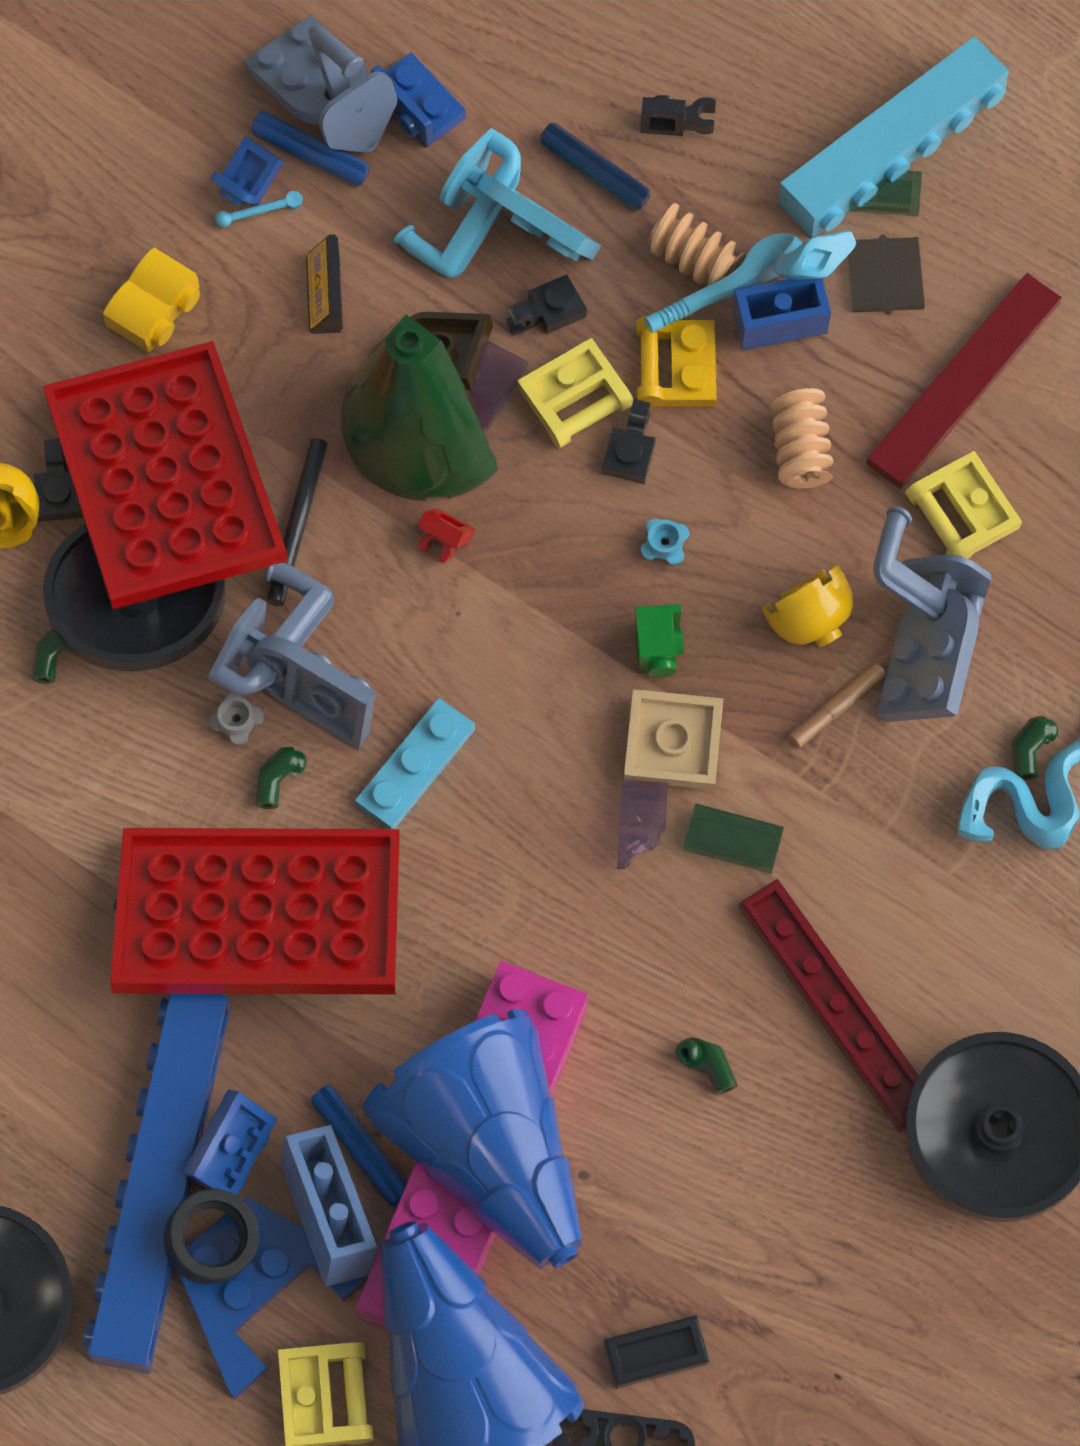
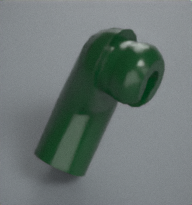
(46, 658)
(1027, 742)
(271, 773)
(708, 1059)

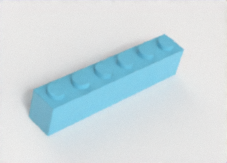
(893, 137)

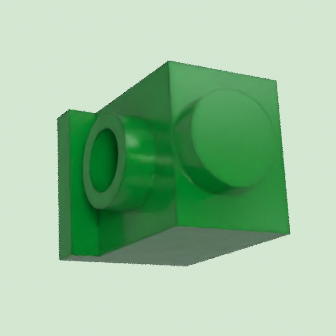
(658, 639)

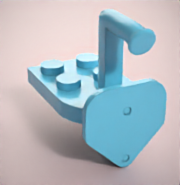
(492, 196)

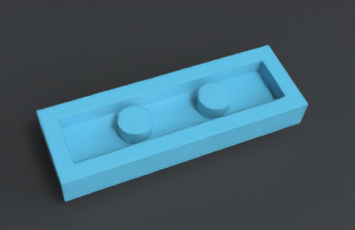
(415, 764)

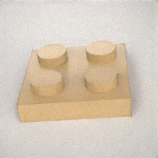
(673, 739)

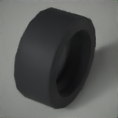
(232, 1206)

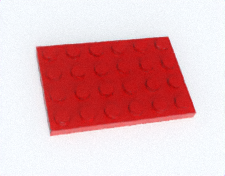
(164, 474)
(257, 911)

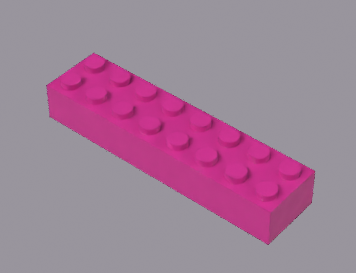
(557, 1016)

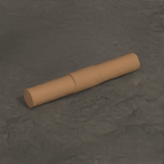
(837, 705)

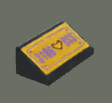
(324, 287)

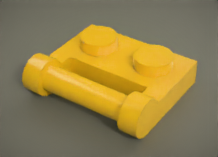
(691, 364)

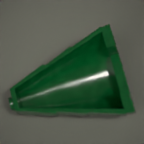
(412, 420)

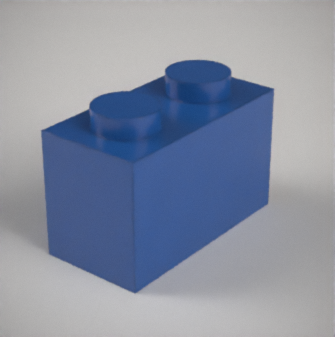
(780, 312)

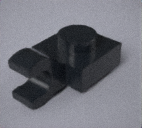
(670, 115)
(550, 304)
(630, 449)
(55, 487)

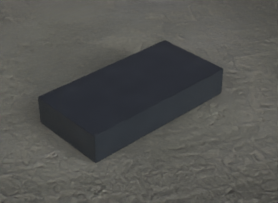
(656, 1351)

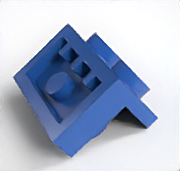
(423, 103)
(230, 1144)

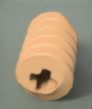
(692, 249)
(800, 438)

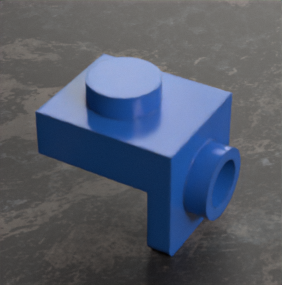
(248, 173)

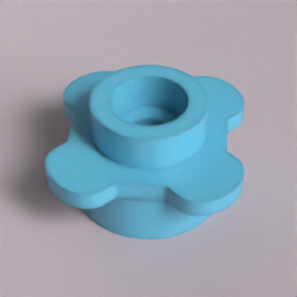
(665, 529)

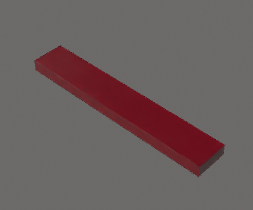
(963, 381)
(832, 998)

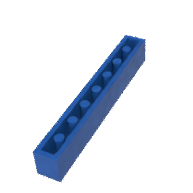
(171, 1127)

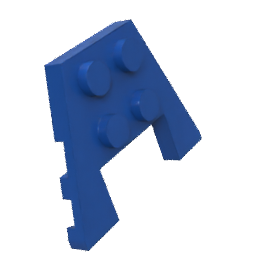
(227, 1306)

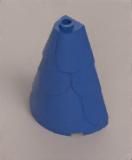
(488, 1132)
(460, 1357)

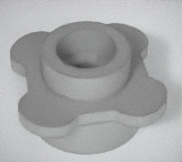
(236, 706)

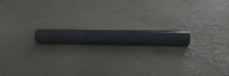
(299, 513)

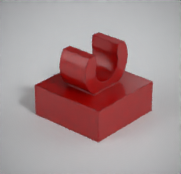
(447, 530)

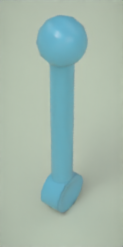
(292, 201)

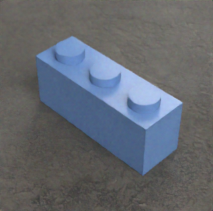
(328, 1205)

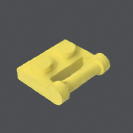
(567, 381)
(974, 498)
(308, 1395)

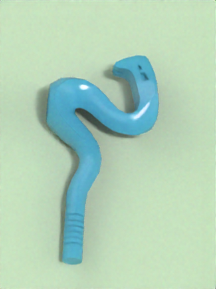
(769, 258)
(1044, 831)

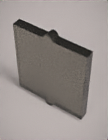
(886, 275)

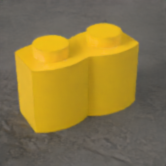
(152, 300)

